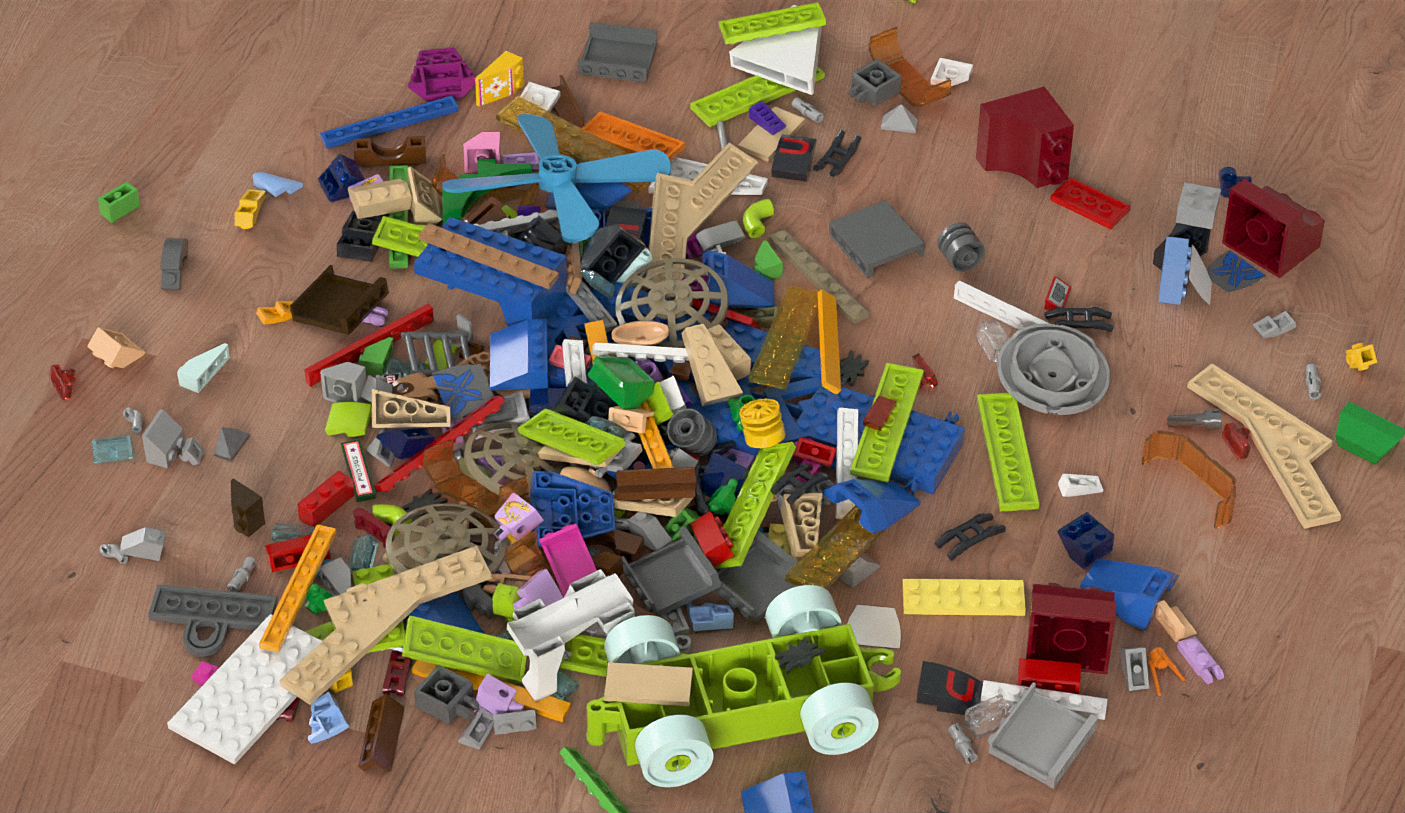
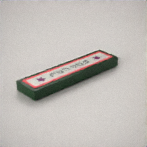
(358, 470)

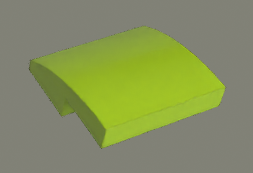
(349, 418)

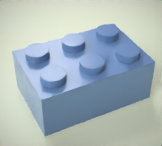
(1173, 270)

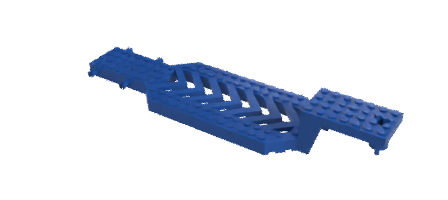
(927, 443)

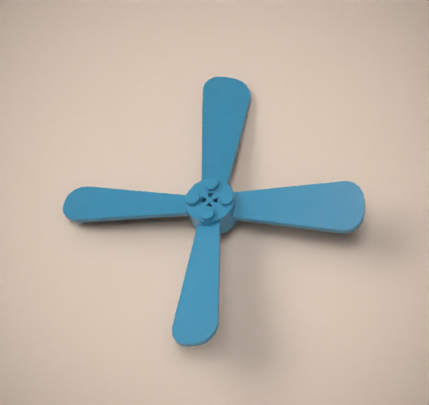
(561, 173)

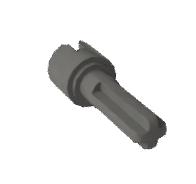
(1209, 419)

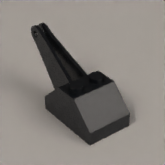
(543, 235)
(610, 252)

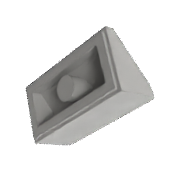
(477, 729)

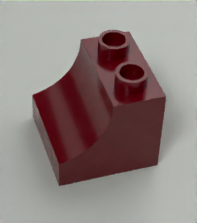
(1026, 137)
(1270, 228)
(1071, 626)

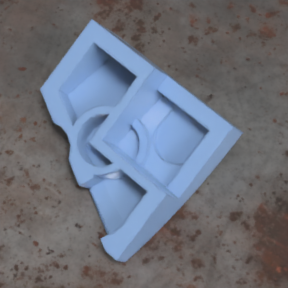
(275, 184)
(710, 616)
(326, 718)

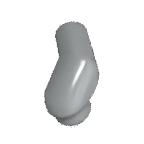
(135, 418)
(113, 551)

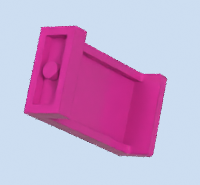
(567, 556)

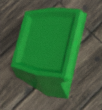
(622, 380)
(1367, 433)

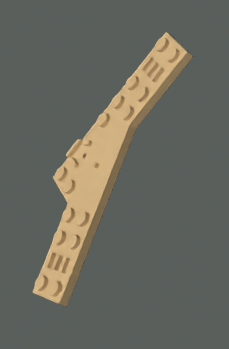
(685, 205)
(1280, 438)
(372, 611)

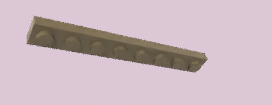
(818, 276)

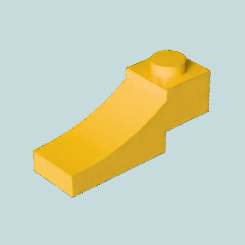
(249, 208)

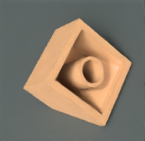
(114, 348)

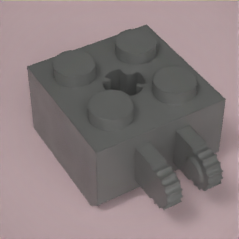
(875, 83)
(445, 695)

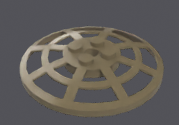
(673, 288)
(510, 455)
(432, 536)

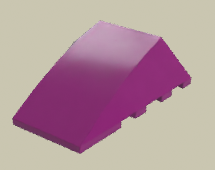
(441, 75)

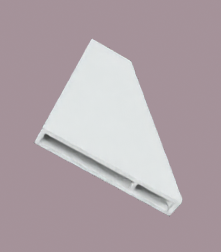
(782, 58)

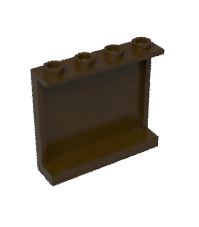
(338, 302)

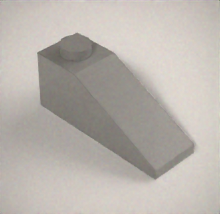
(336, 576)

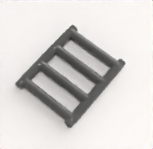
(427, 336)

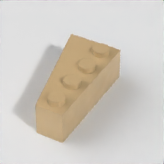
(710, 371)
(396, 410)
(801, 523)

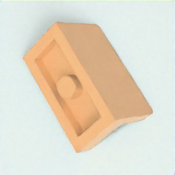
(630, 419)
(1174, 622)

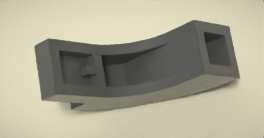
(171, 262)
(476, 598)

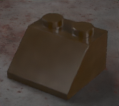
(246, 509)

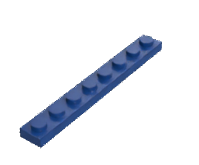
(389, 122)

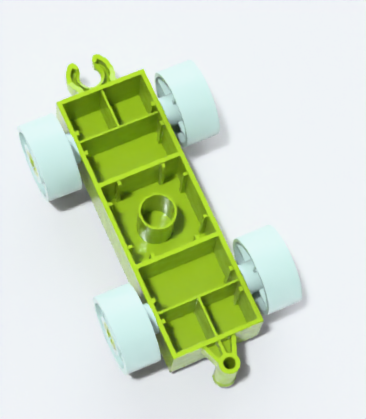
(743, 692)

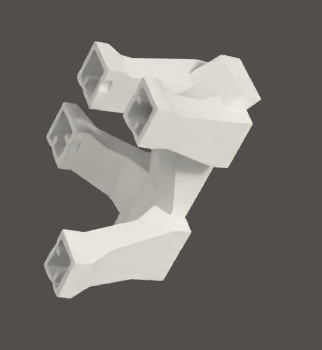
(544, 629)

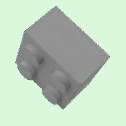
(1198, 205)

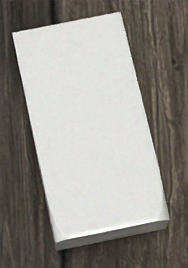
(1077, 485)

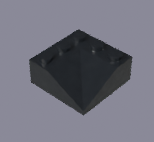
(1197, 237)

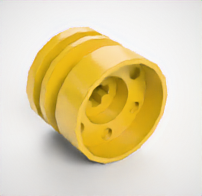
(762, 423)

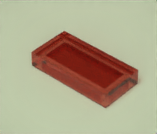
(879, 413)

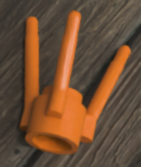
(1159, 659)

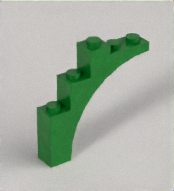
(457, 204)

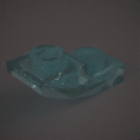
(397, 366)
(607, 426)

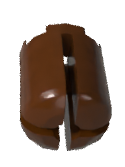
(485, 211)

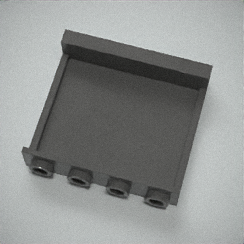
(618, 52)
(874, 237)
(672, 575)
(758, 579)

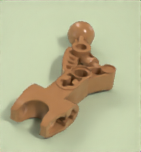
(425, 388)

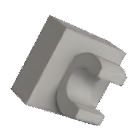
(191, 451)

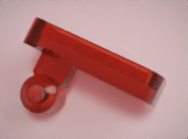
(929, 376)
(61, 380)
(1236, 440)

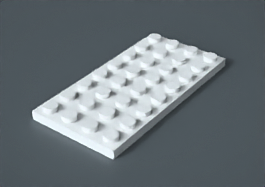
(242, 695)

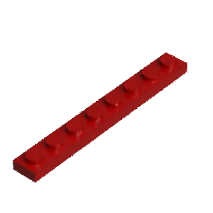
(351, 353)
(461, 428)

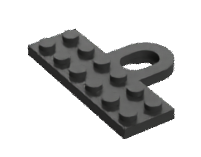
(209, 608)

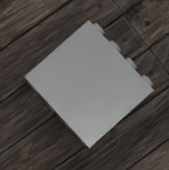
(1041, 737)

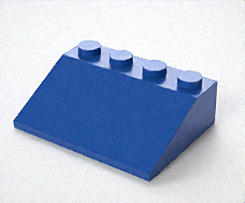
(519, 356)
(448, 610)
(779, 795)

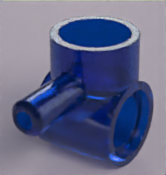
(1228, 179)

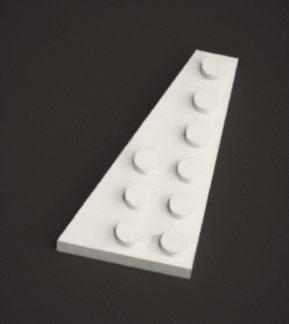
(690, 170)

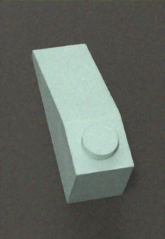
(202, 368)

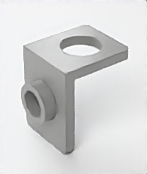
(463, 325)

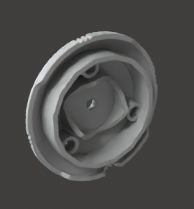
(1059, 351)

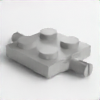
(623, 458)

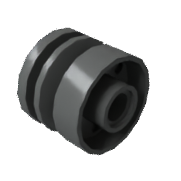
(961, 246)
(692, 432)

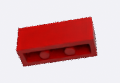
(325, 499)
(713, 538)
(287, 553)
(1049, 675)

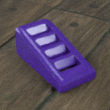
(761, 109)

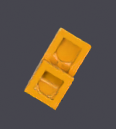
(276, 314)

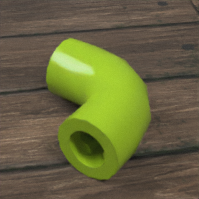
(754, 215)
(389, 514)

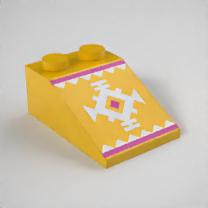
(500, 79)

